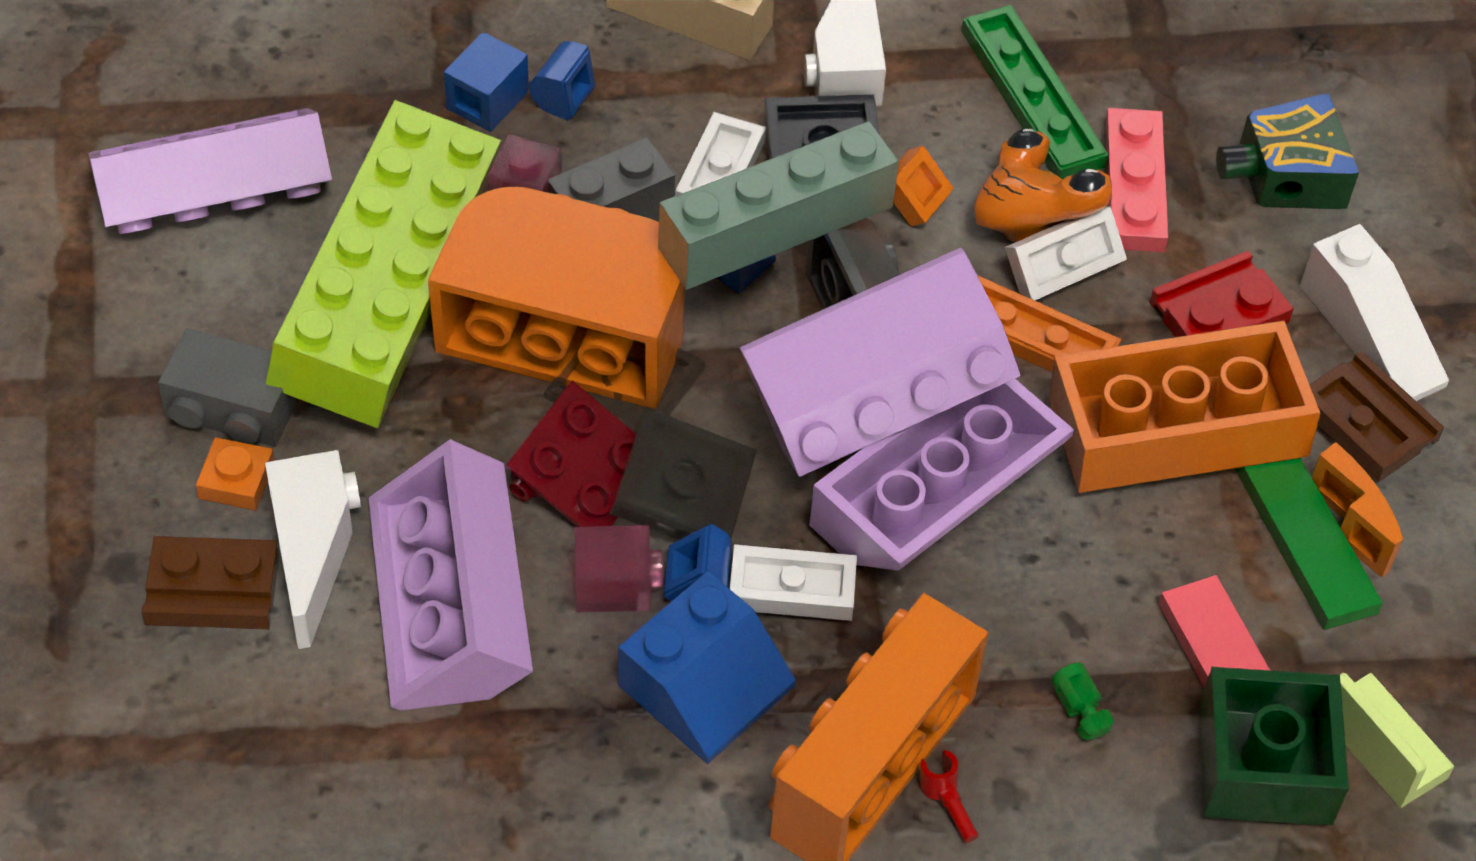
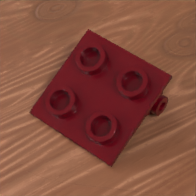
(573, 459)

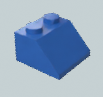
(704, 667)

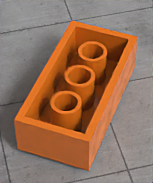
(1183, 406)
(876, 732)

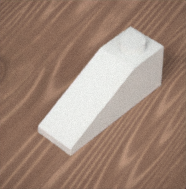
(847, 52)
(1371, 309)
(313, 530)

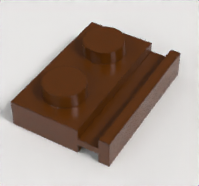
(1372, 416)
(211, 582)

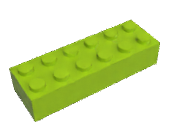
(370, 279)

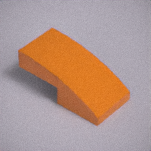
(1358, 500)

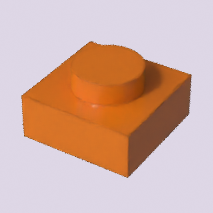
(919, 186)
(234, 474)

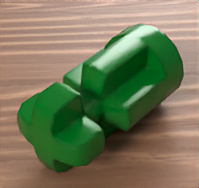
(1082, 698)

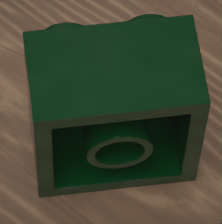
(1272, 746)

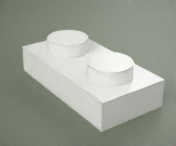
(723, 150)
(1065, 254)
(795, 581)

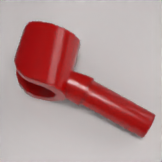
(944, 788)

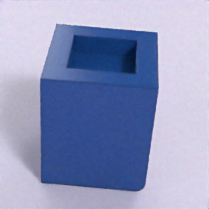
(486, 81)

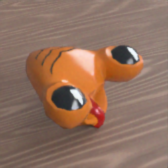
(1026, 199)

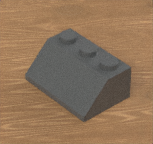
(849, 262)

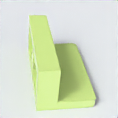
(1390, 741)

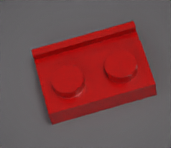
(1221, 298)

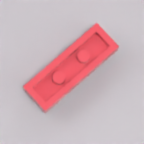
(1138, 177)

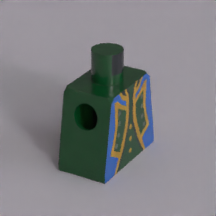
(1293, 156)

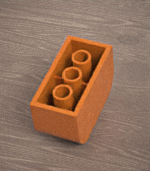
(553, 277)

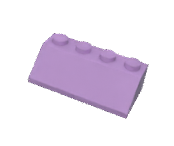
(209, 168)
(880, 361)
(933, 475)
(449, 581)

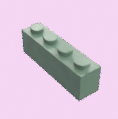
(777, 204)

